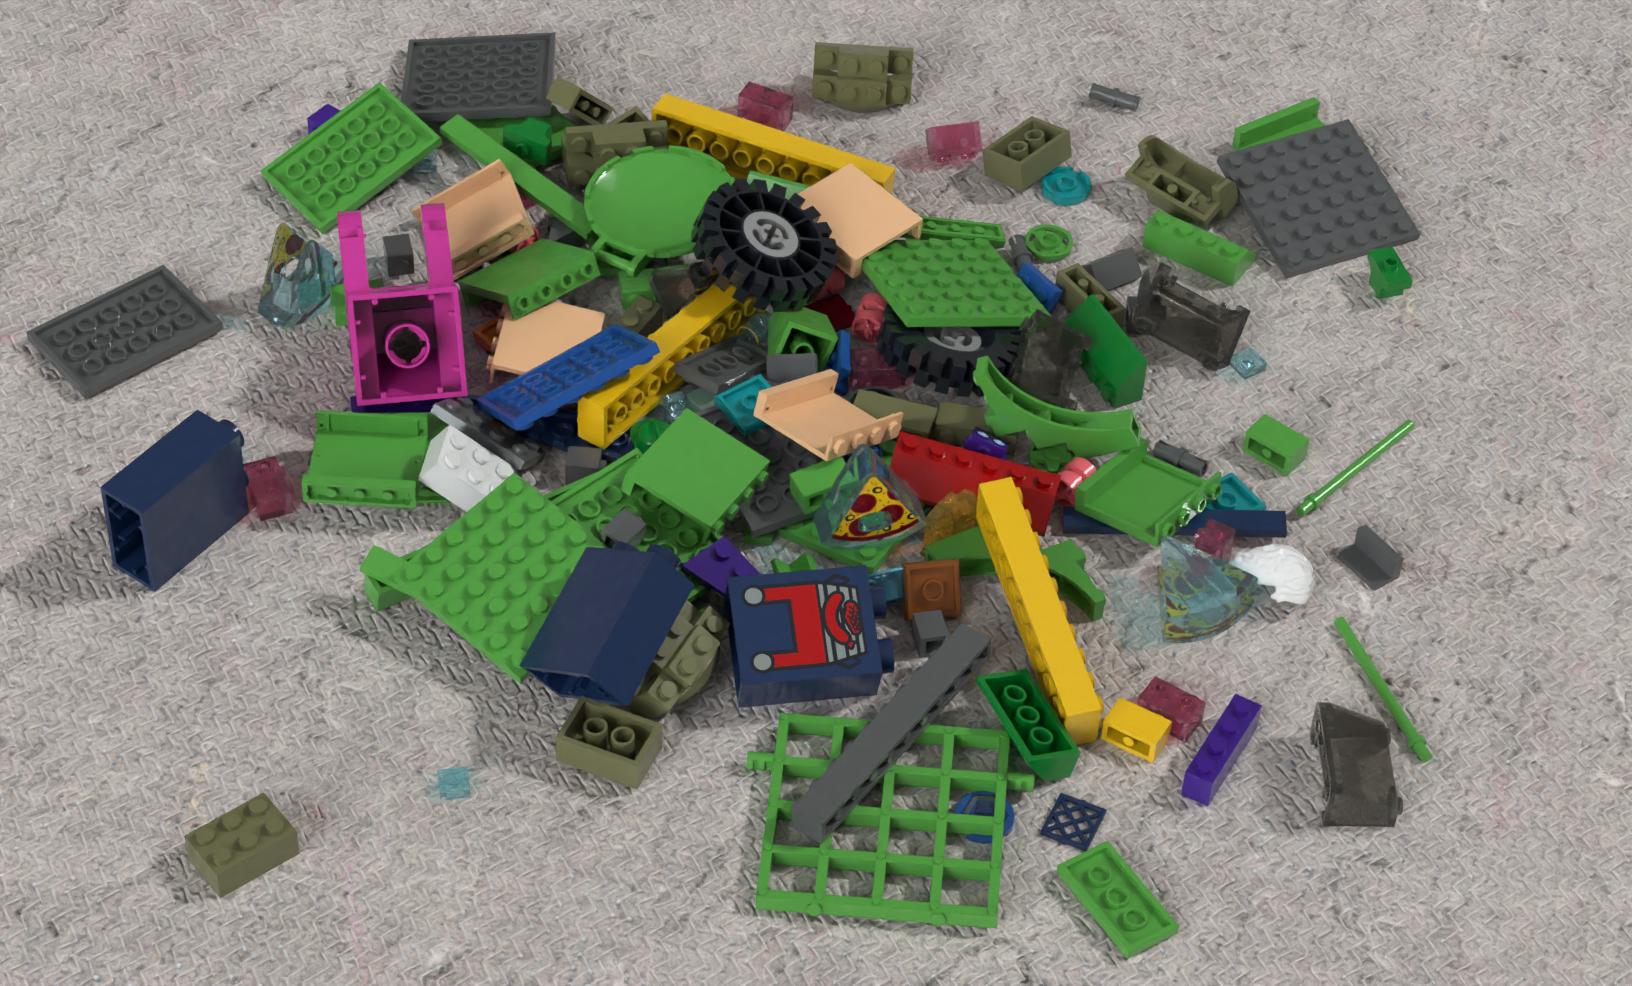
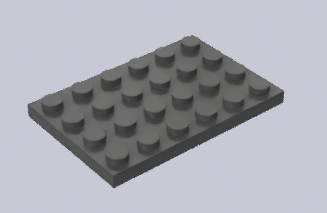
(124, 331)
(773, 503)

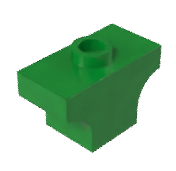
(530, 140)
(1387, 273)

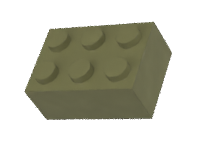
(1027, 153)
(609, 742)
(242, 845)

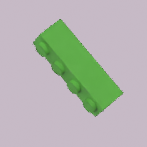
(1197, 248)

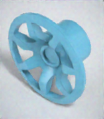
(891, 583)

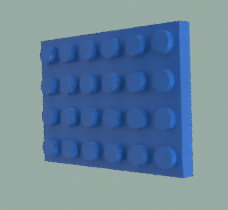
(568, 376)

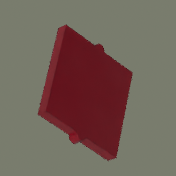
(837, 311)

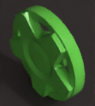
(1049, 246)
(1052, 457)

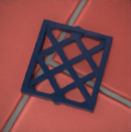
(1065, 839)

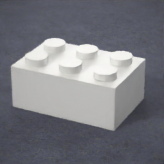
(462, 468)

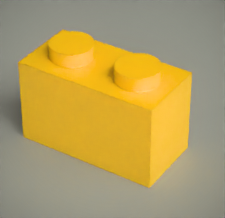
(1136, 729)

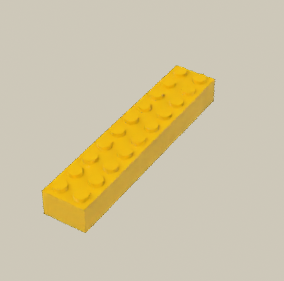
(756, 147)
(627, 399)
(1038, 610)

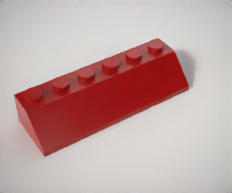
(937, 468)

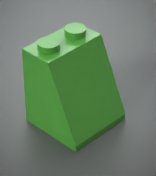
(801, 333)

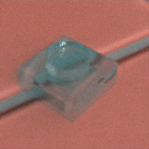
(427, 165)
(1248, 363)
(453, 783)

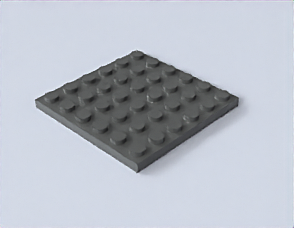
(480, 76)
(1318, 198)

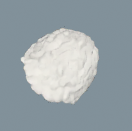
(1279, 567)

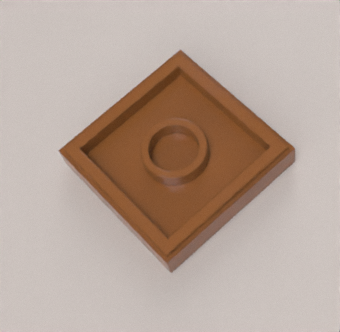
(931, 587)

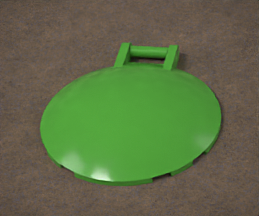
(649, 203)

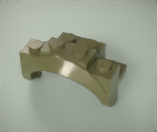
(862, 76)
(605, 143)
(1180, 183)
(682, 662)

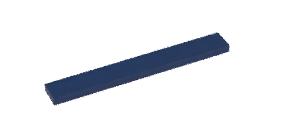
(1246, 522)

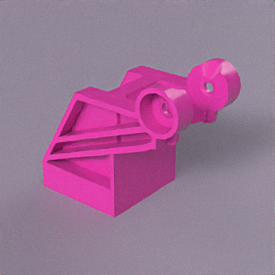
(382, 312)

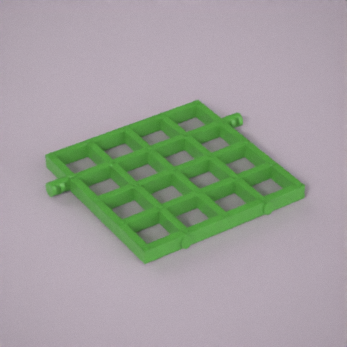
(886, 819)

